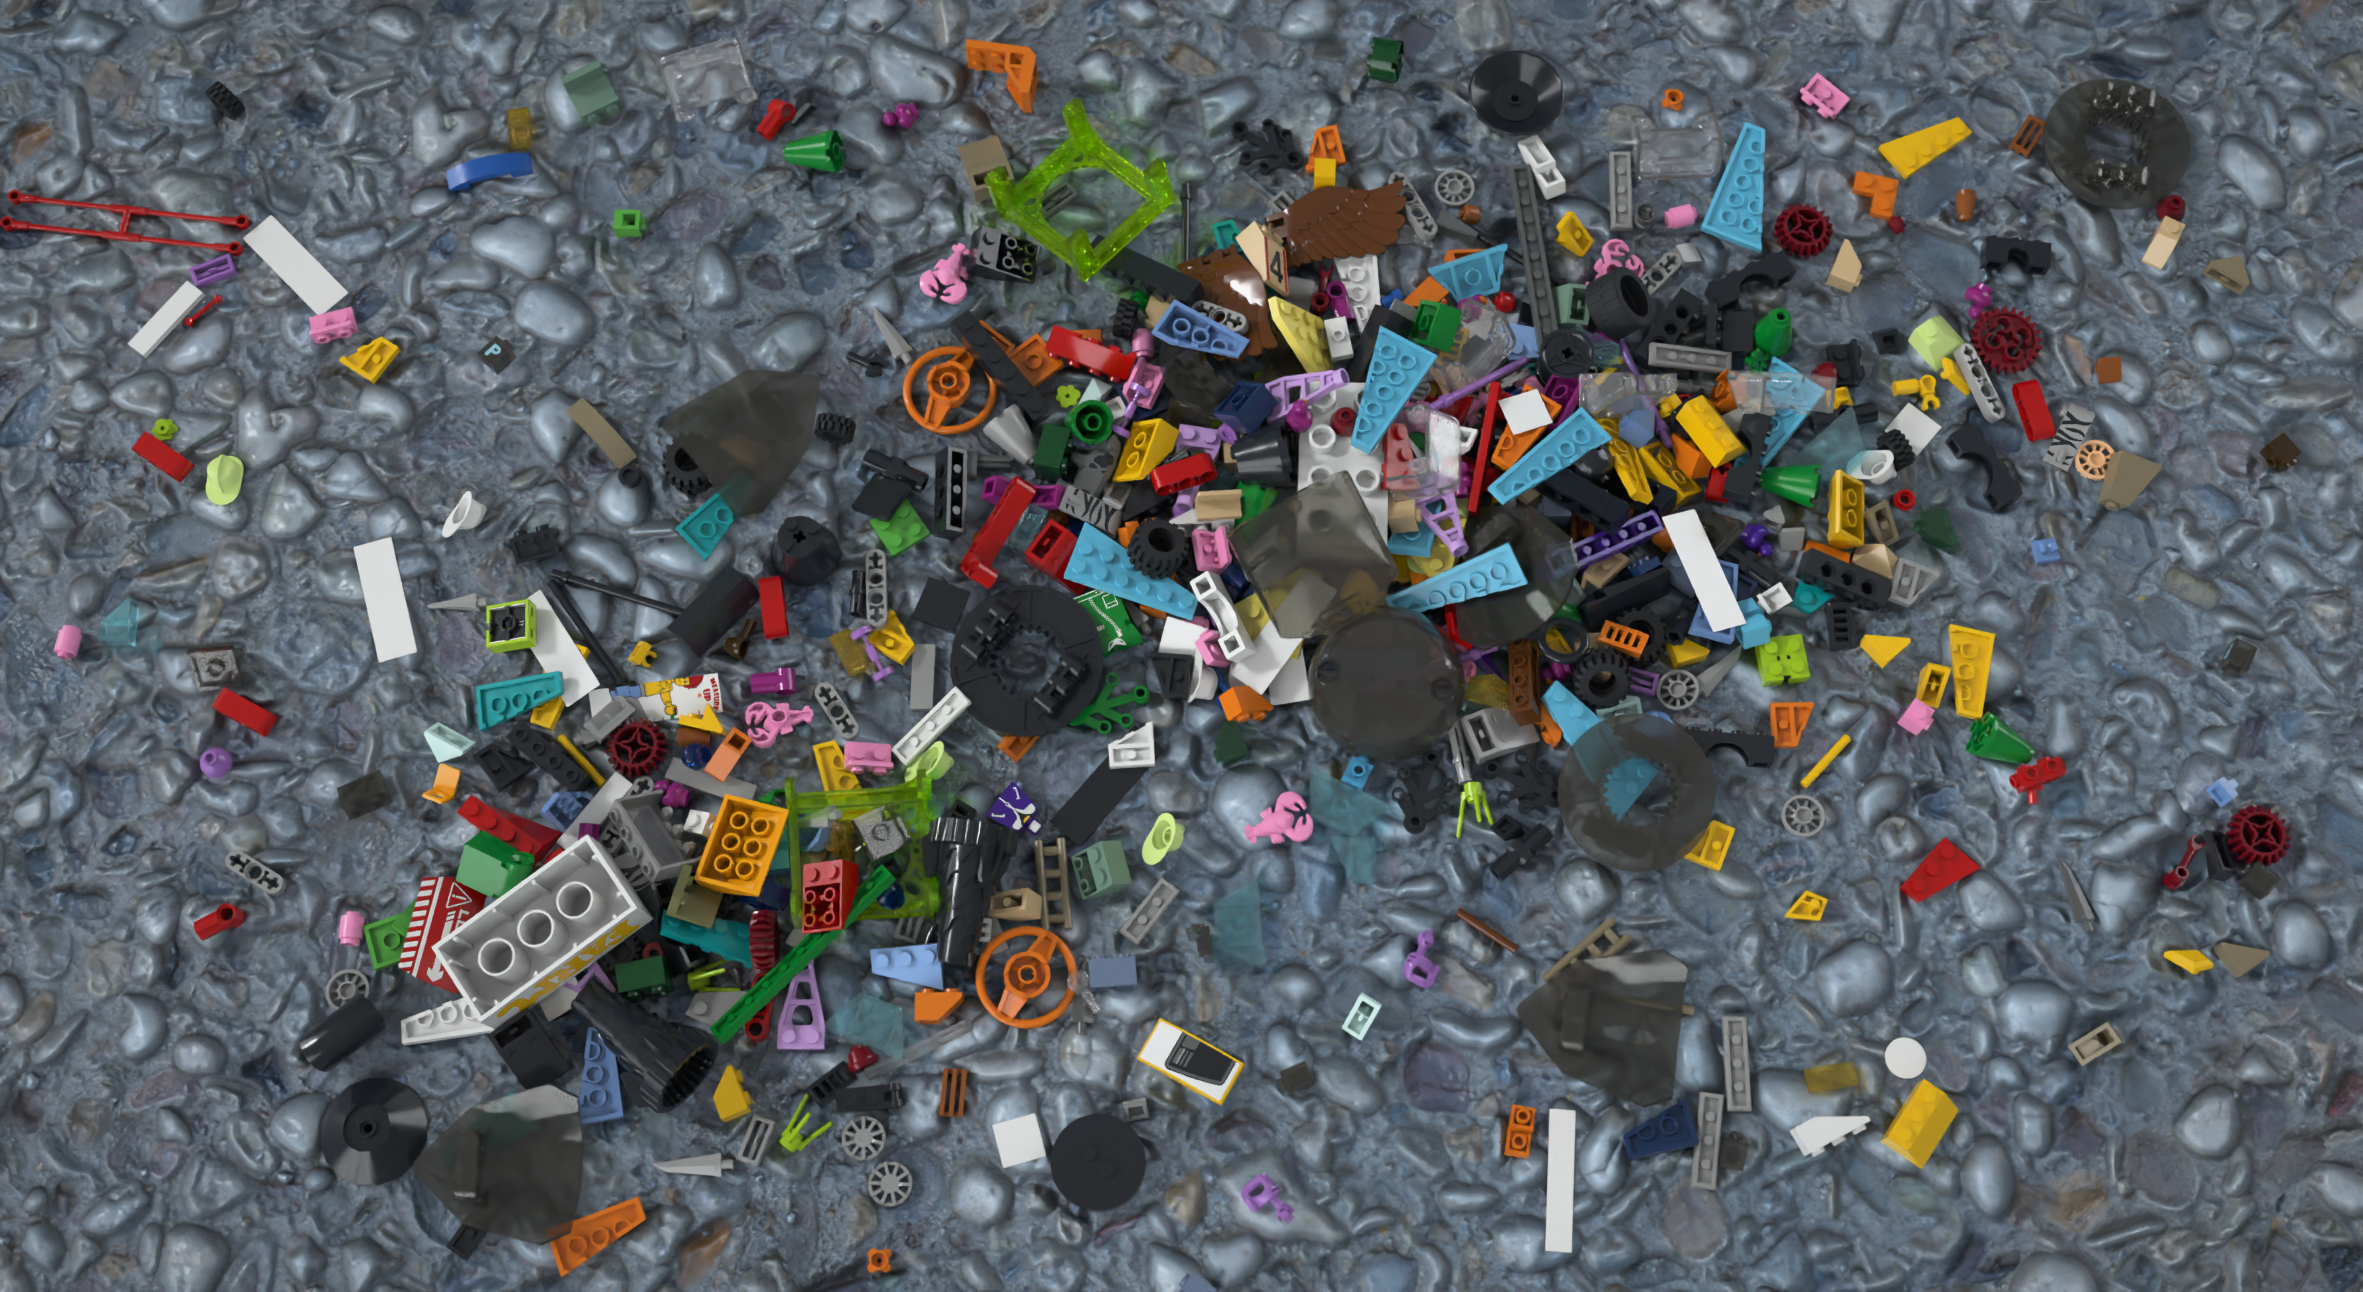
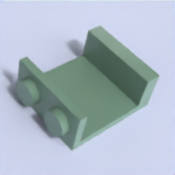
(591, 93)

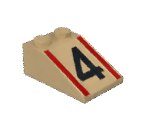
(1266, 255)

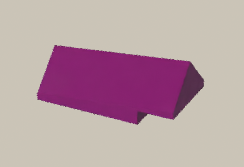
(1565, 393)

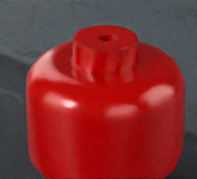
(1504, 302)

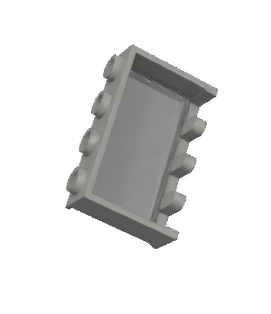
(651, 836)

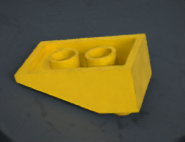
(1145, 449)

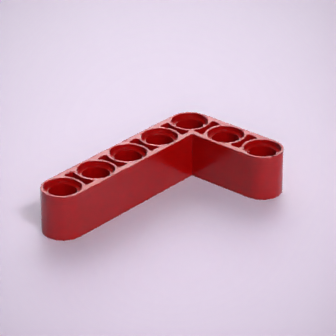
(996, 531)

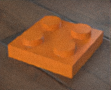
(1034, 362)

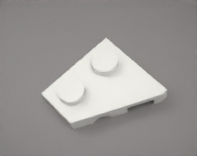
(1133, 750)

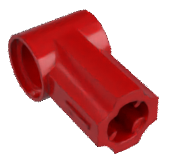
(778, 113)
(218, 921)

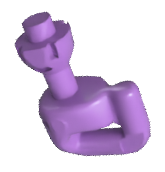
(1417, 961)
(1270, 1194)

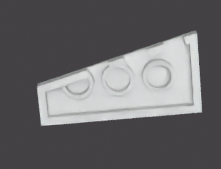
(1361, 284)
(445, 1022)

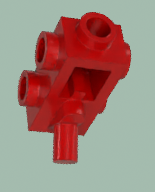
(2032, 778)

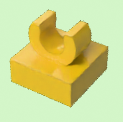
(1842, 397)
(1668, 406)
(639, 654)

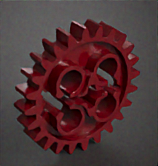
(2013, 324)

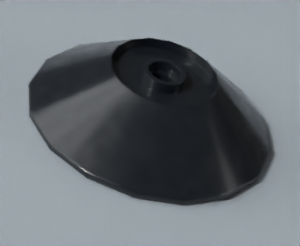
(1517, 77)
(396, 1134)

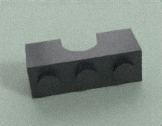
(2033, 254)

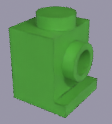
(629, 223)

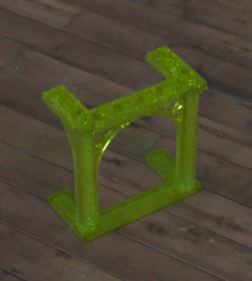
(1076, 250)
(908, 795)

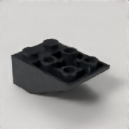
(1002, 256)
(529, 1050)

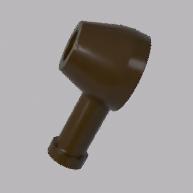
(738, 646)

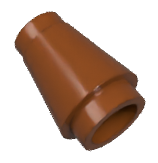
(1965, 204)
(690, 735)

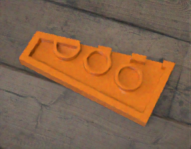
(1514, 447)
(595, 1233)

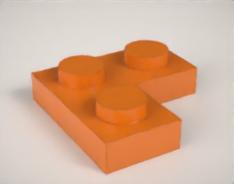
(1882, 191)

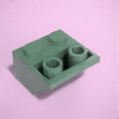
(1570, 306)
(1101, 869)

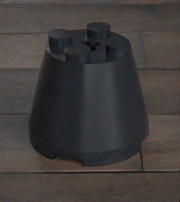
(1265, 457)
(805, 551)

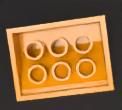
(741, 846)

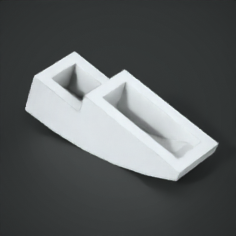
(1542, 167)

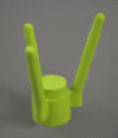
(1474, 794)
(700, 978)
(792, 1137)

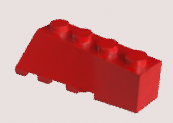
(1089, 354)
(510, 828)

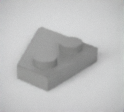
(1910, 582)
(712, 1006)

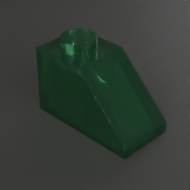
(1937, 530)
(1230, 745)

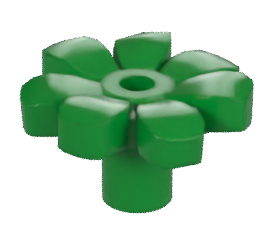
(1757, 360)

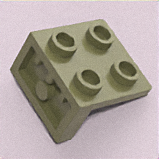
(693, 901)

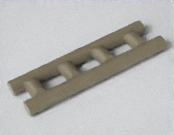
(1042, 875)
(1588, 943)

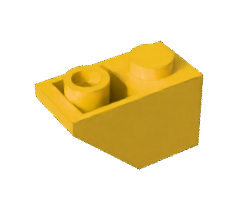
(730, 1097)

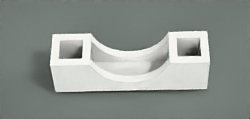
(1233, 634)

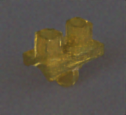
(841, 841)

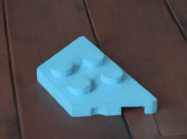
(1472, 273)

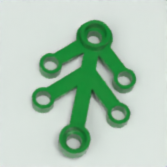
(1104, 707)

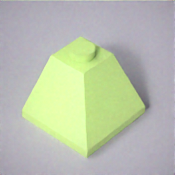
(1935, 341)

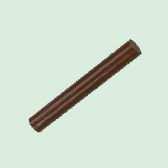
(1486, 930)

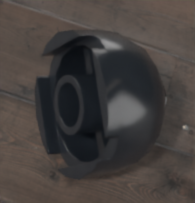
(1595, 465)

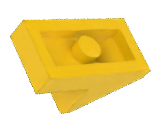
(1573, 234)
(709, 722)

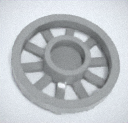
(1454, 188)
(1514, 377)
(1678, 690)
(1802, 816)
(346, 989)
(863, 1138)
(890, 1184)

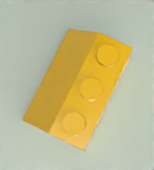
(1710, 431)
(1665, 471)
(1845, 511)
(1920, 1123)

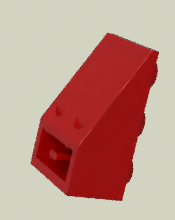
(1052, 553)
(828, 895)

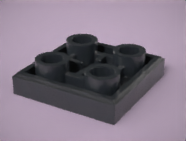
(881, 497)
(941, 605)

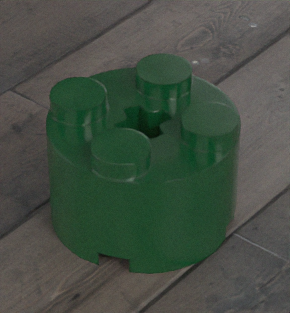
(1385, 59)

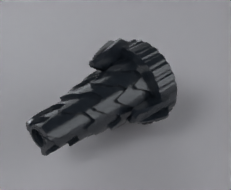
(970, 865)
(662, 1058)

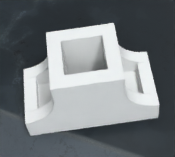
(1338, 339)

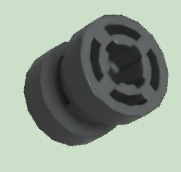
(1644, 217)

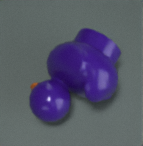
(1754, 536)

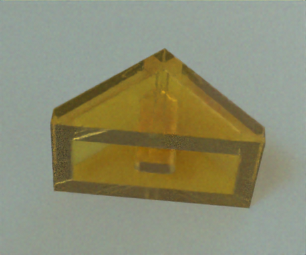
(1489, 691)

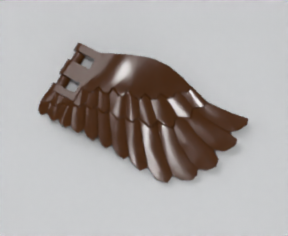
(1339, 223)
(1237, 287)

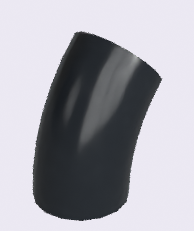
(342, 1033)

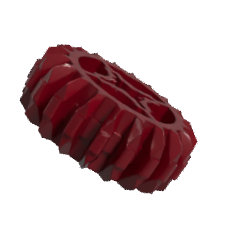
(1806, 220)
(638, 730)
(2274, 845)
(764, 940)

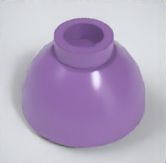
(216, 762)

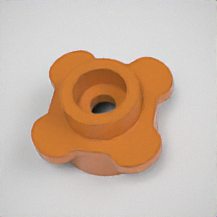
(1673, 94)
(874, 1255)

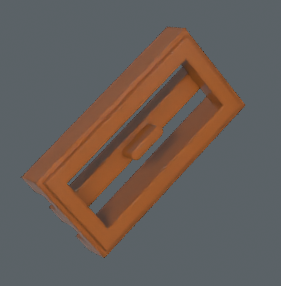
(2019, 148)
(946, 1071)

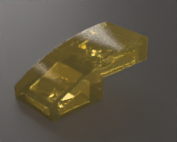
(519, 128)
(849, 652)
(1831, 1077)

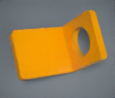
(444, 785)

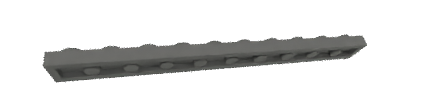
(1532, 252)

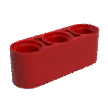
(2033, 410)
(162, 457)
(1183, 474)
(773, 607)
(244, 712)
(760, 1018)

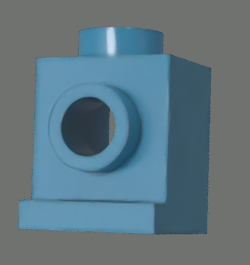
(1358, 780)

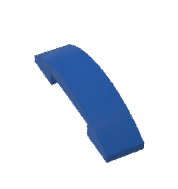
(488, 167)

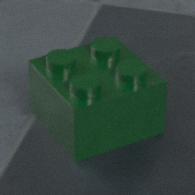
(1053, 453)
(644, 979)

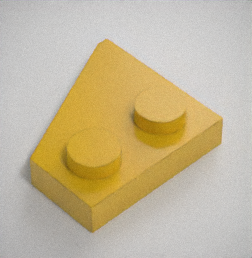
(372, 359)
(893, 640)
(1712, 846)

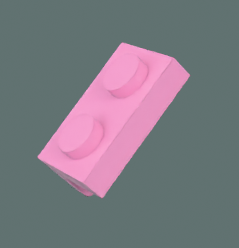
(1824, 96)
(1148, 377)
(1211, 550)

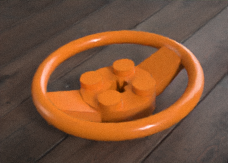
(943, 397)
(1017, 990)

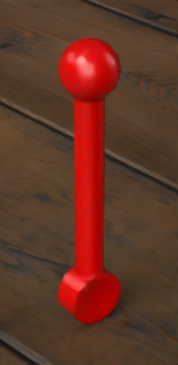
(190, 321)

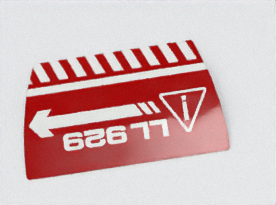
(438, 911)

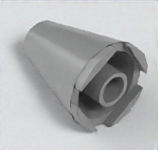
(1013, 434)

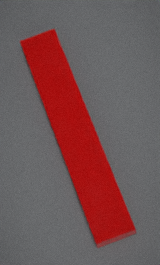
(1484, 449)

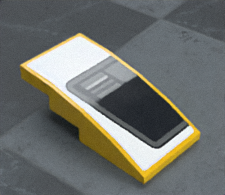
(1190, 1061)

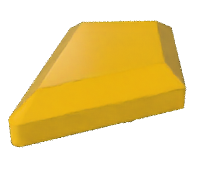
(1954, 375)
(1557, 642)
(1807, 907)
(2189, 959)

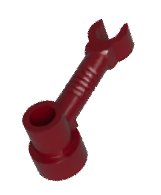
(1320, 300)
(2176, 877)

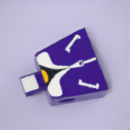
(1014, 811)

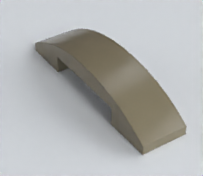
(602, 433)

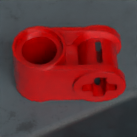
(1716, 483)

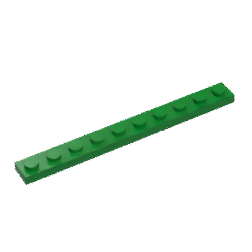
(796, 960)

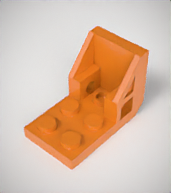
(1012, 59)

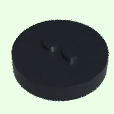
(1098, 1163)

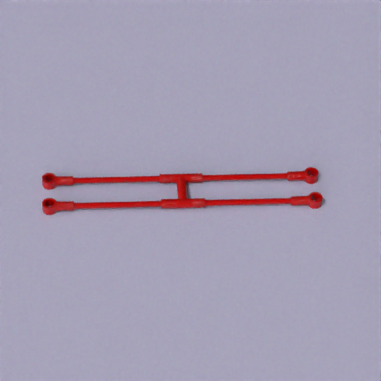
(123, 234)

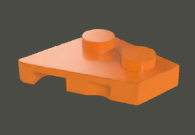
(1326, 146)
(1788, 722)

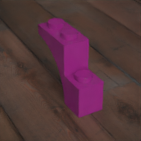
(1045, 496)

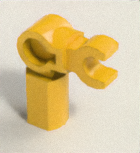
(1924, 386)

